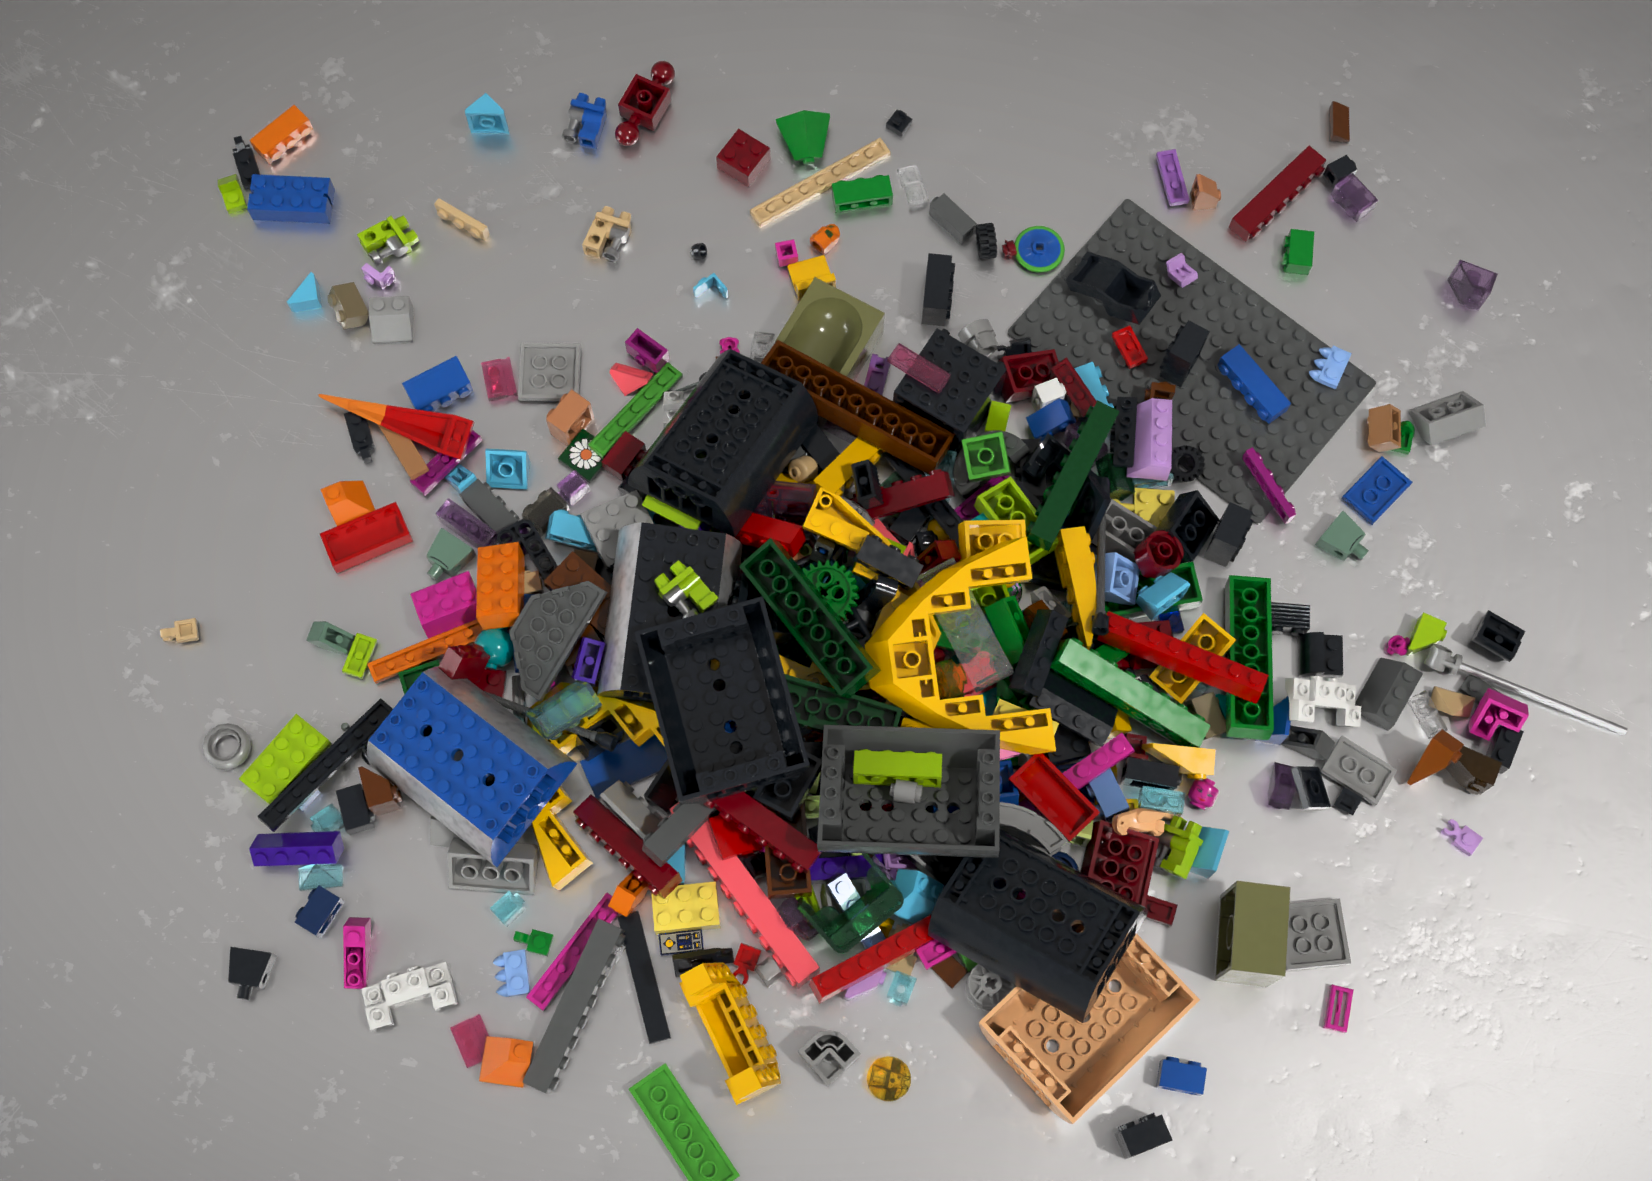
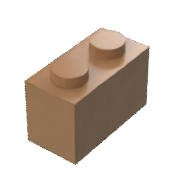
(1384, 428)

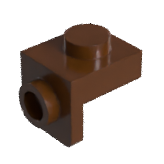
(1160, 390)

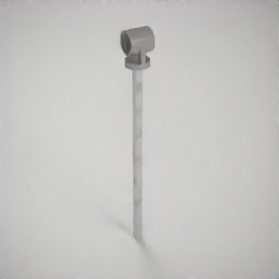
(1440, 657)

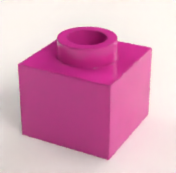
(786, 252)

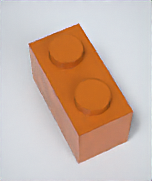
(628, 895)

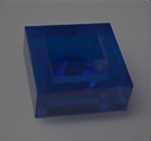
(1175, 621)

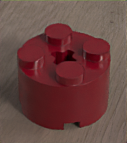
(1158, 554)

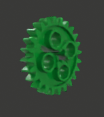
(846, 585)

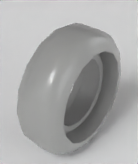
(218, 732)

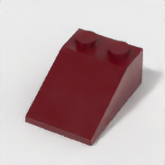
(1026, 372)

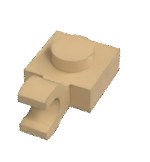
(183, 631)

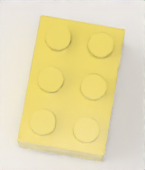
(687, 909)

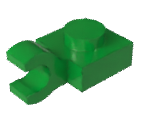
(537, 942)

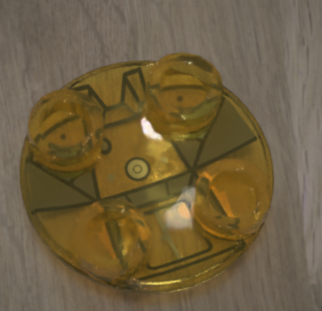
(889, 1078)

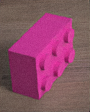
(446, 604)

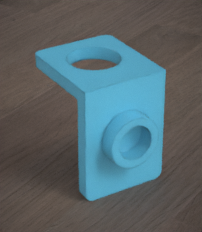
(706, 283)

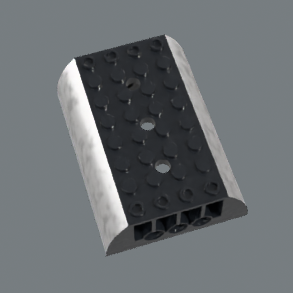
(634, 602)

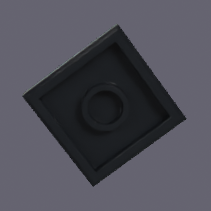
(1310, 787)

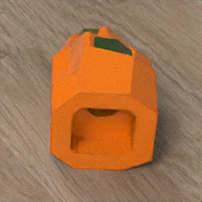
(825, 238)

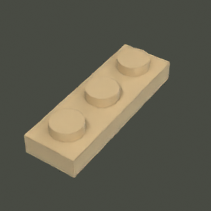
(461, 220)

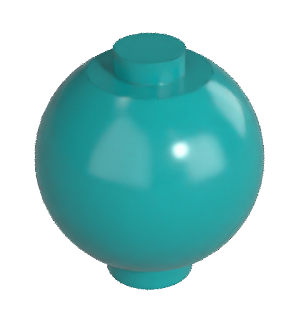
(497, 645)

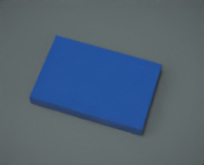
(1376, 490)

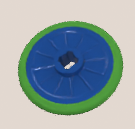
(1039, 260)

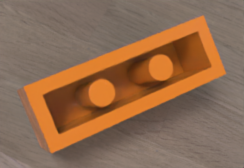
(281, 134)

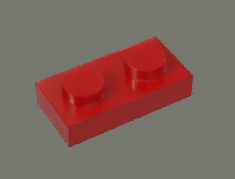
(1129, 347)

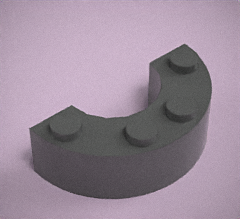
(1015, 449)

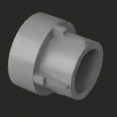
(979, 336)

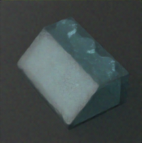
(564, 709)

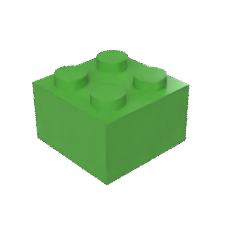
(986, 457)

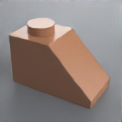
(1204, 193)

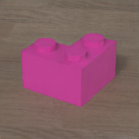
(1496, 710)

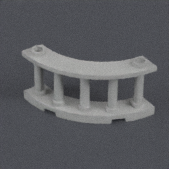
(1030, 828)

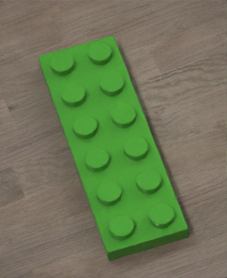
(682, 1128)

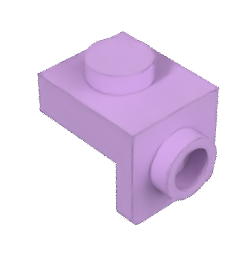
(1180, 271)
(382, 279)

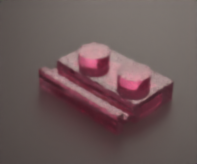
(499, 379)
(471, 1039)

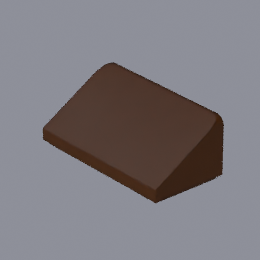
(1339, 122)
(950, 971)

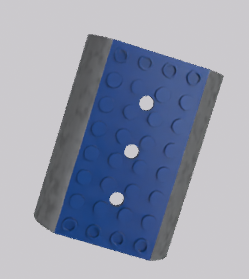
(492, 743)

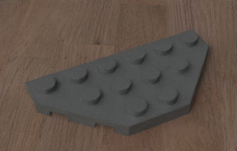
(549, 631)

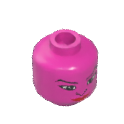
(1203, 793)

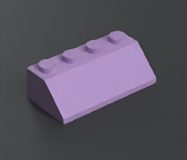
(1153, 440)

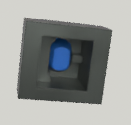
(822, 550)

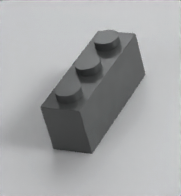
(487, 507)

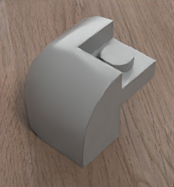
(829, 1054)

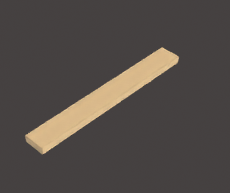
(820, 182)

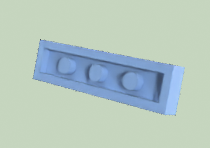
(845, 896)

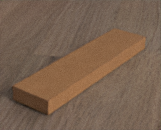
(406, 453)

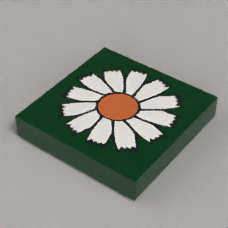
(581, 457)

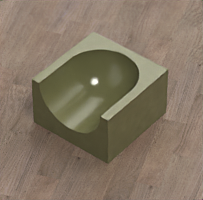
(834, 328)
(1252, 934)

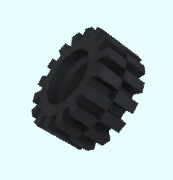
(986, 241)
(1197, 468)

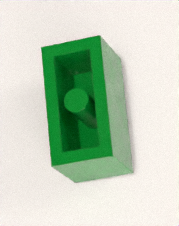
(1299, 251)

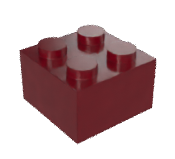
(743, 157)

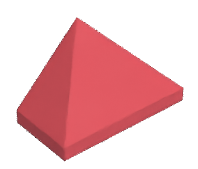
(629, 378)

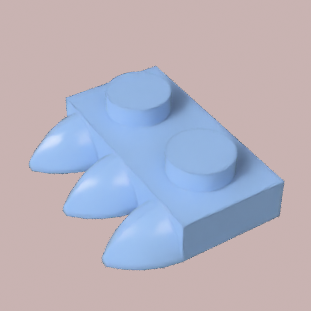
(1331, 367)
(514, 974)

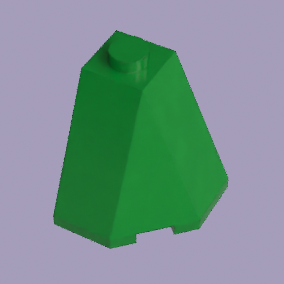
(805, 134)

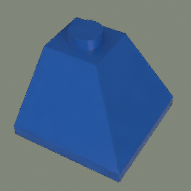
(1281, 723)

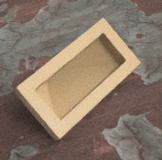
(1452, 702)

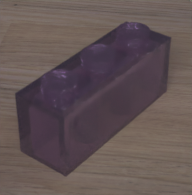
(466, 525)

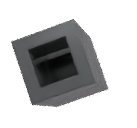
(952, 218)

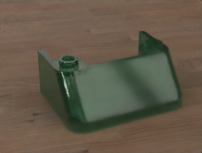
(862, 917)

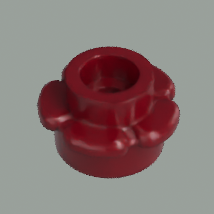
(1009, 248)

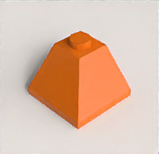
(347, 500)
(505, 1061)

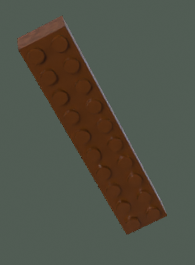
(864, 410)

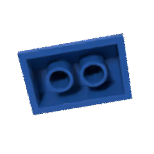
(438, 386)

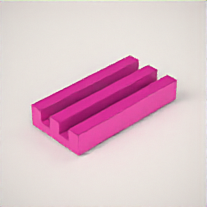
(1327, 1024)

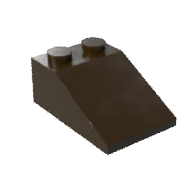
(1475, 771)

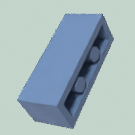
(1107, 795)

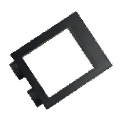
(1149, 773)

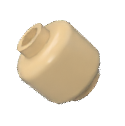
(803, 469)

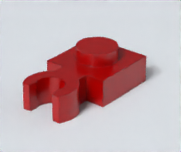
(746, 960)

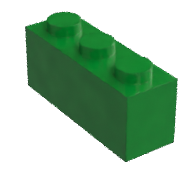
(862, 193)
(1008, 626)

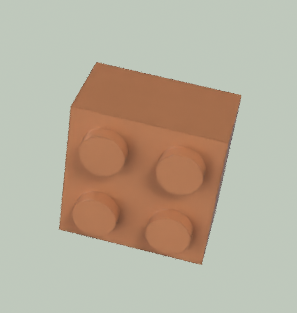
(569, 417)

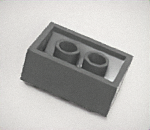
(1387, 692)

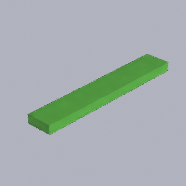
(636, 409)

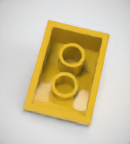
(982, 534)
(1193, 761)

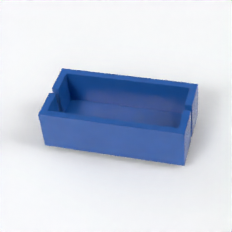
(291, 199)

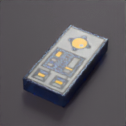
(680, 942)

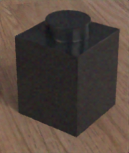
(1339, 170)

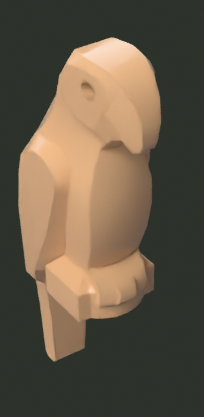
(1141, 820)

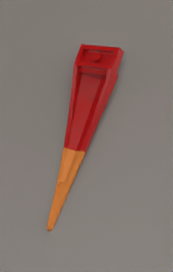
(435, 430)

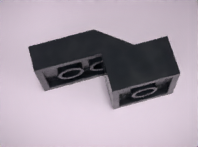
(1118, 287)

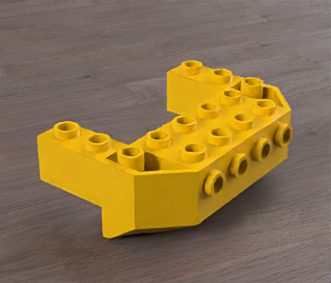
(733, 1029)

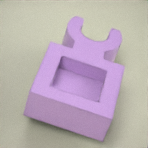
(1465, 838)

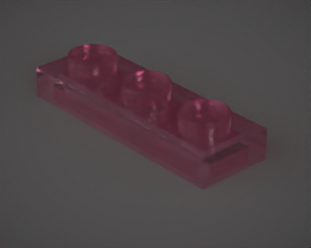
(919, 368)

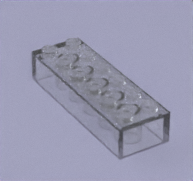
(972, 639)

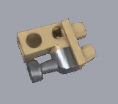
(607, 227)

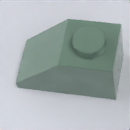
(330, 637)

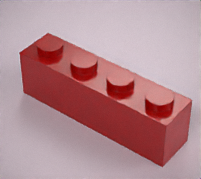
(761, 528)

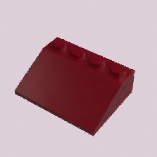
(1121, 860)

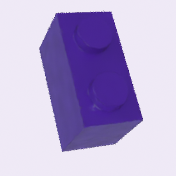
(588, 660)

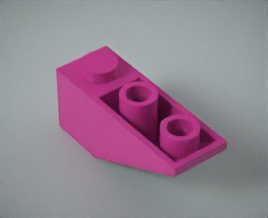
(356, 951)

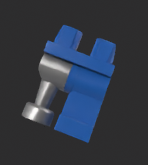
(590, 116)

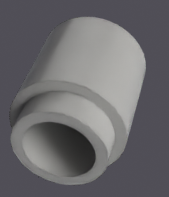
(906, 791)

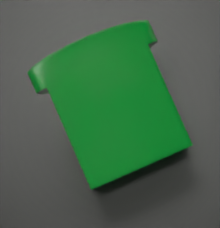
(1407, 435)

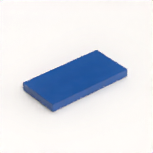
(625, 763)

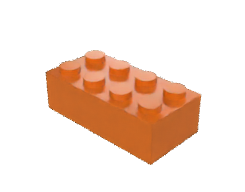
(500, 585)

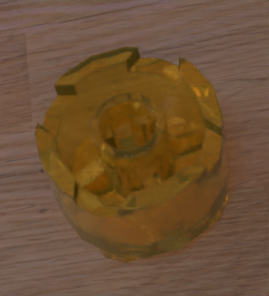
(950, 679)

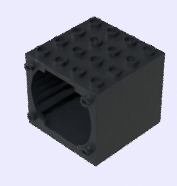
(966, 396)

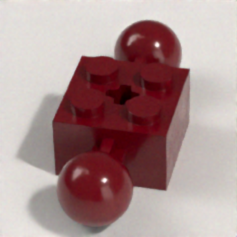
(644, 103)

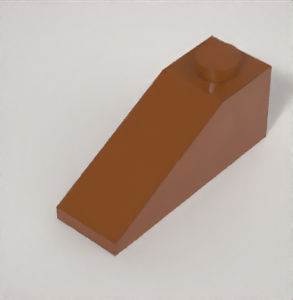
(1438, 755)

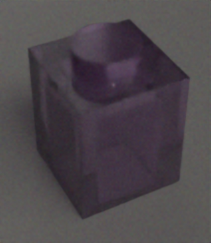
(573, 488)

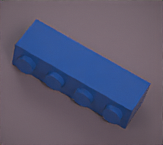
(1253, 384)

